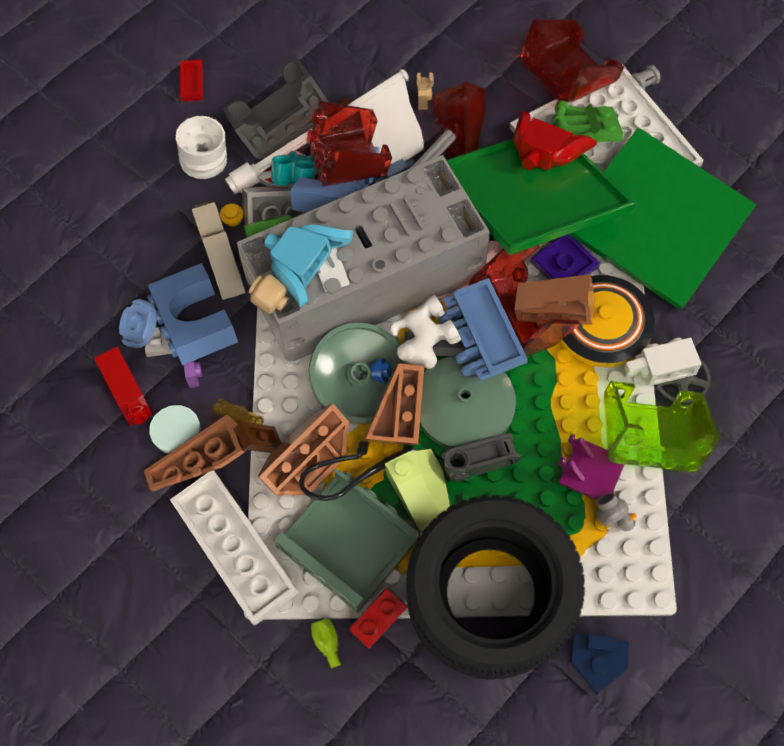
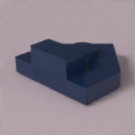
(599, 659)

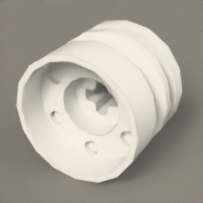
(201, 147)

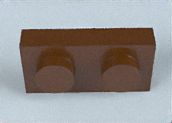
(258, 437)

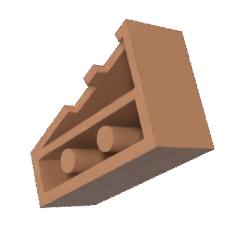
(556, 299)

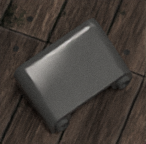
(279, 116)

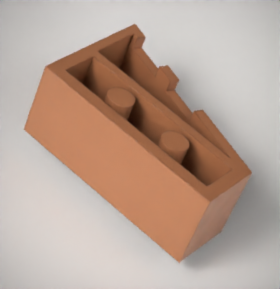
(399, 408)

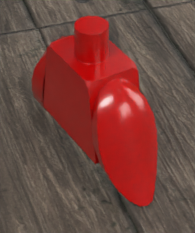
(547, 144)

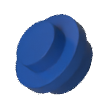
(381, 370)

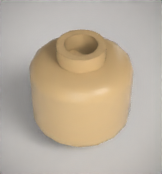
(268, 294)

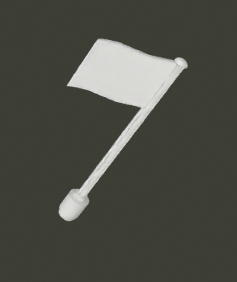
(394, 128)

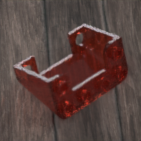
(344, 144)

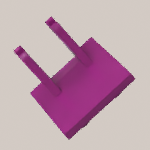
(589, 469)

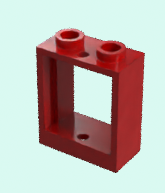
(123, 386)

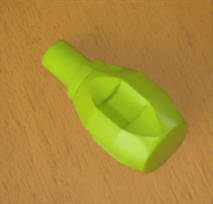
(326, 640)

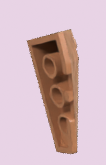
(201, 454)

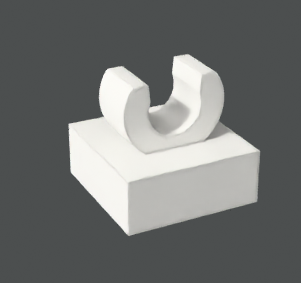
(157, 344)

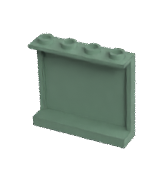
(349, 541)

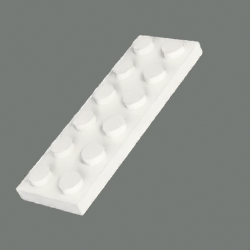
(234, 547)

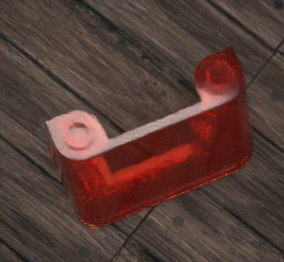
(559, 62)

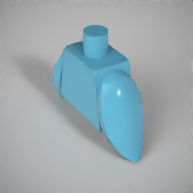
(302, 253)

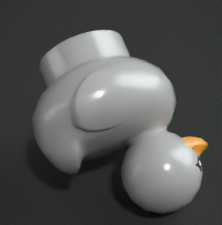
(614, 510)

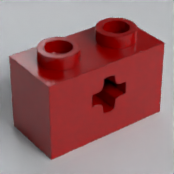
(378, 617)

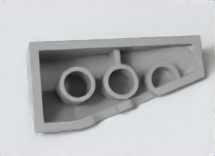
(266, 202)

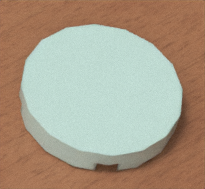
(173, 427)

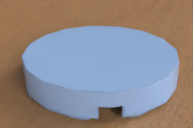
(138, 323)

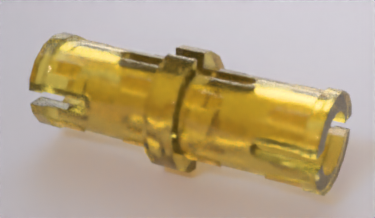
(237, 412)

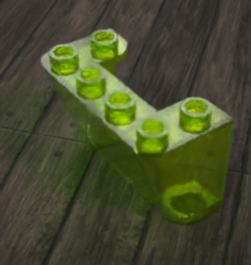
(658, 435)

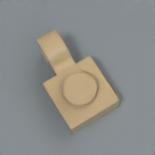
(424, 90)

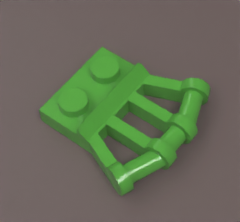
(594, 122)

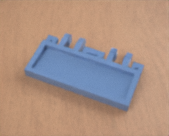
(487, 328)

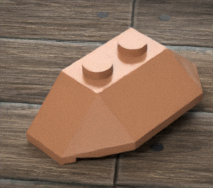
(315, 440)

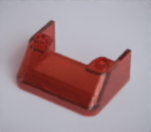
(504, 274)

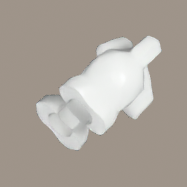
(426, 332)

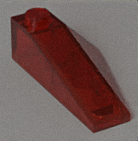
(463, 113)

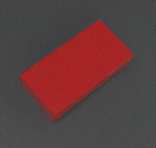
(191, 80)

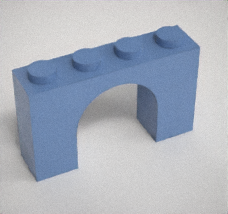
(310, 194)
(192, 338)

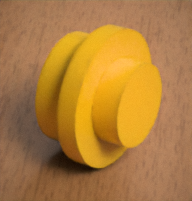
(231, 214)

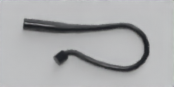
(361, 450)

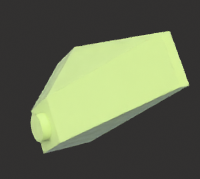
(419, 485)

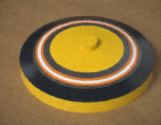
(619, 326)

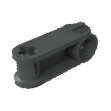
(480, 457)

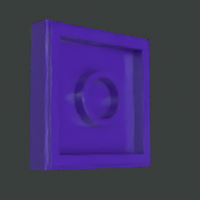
(564, 259)

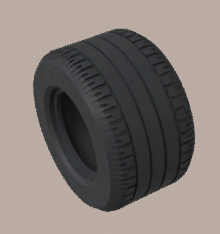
(529, 537)

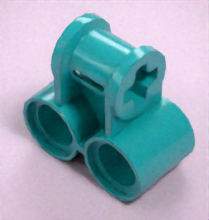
(289, 168)

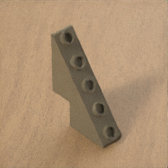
(218, 249)

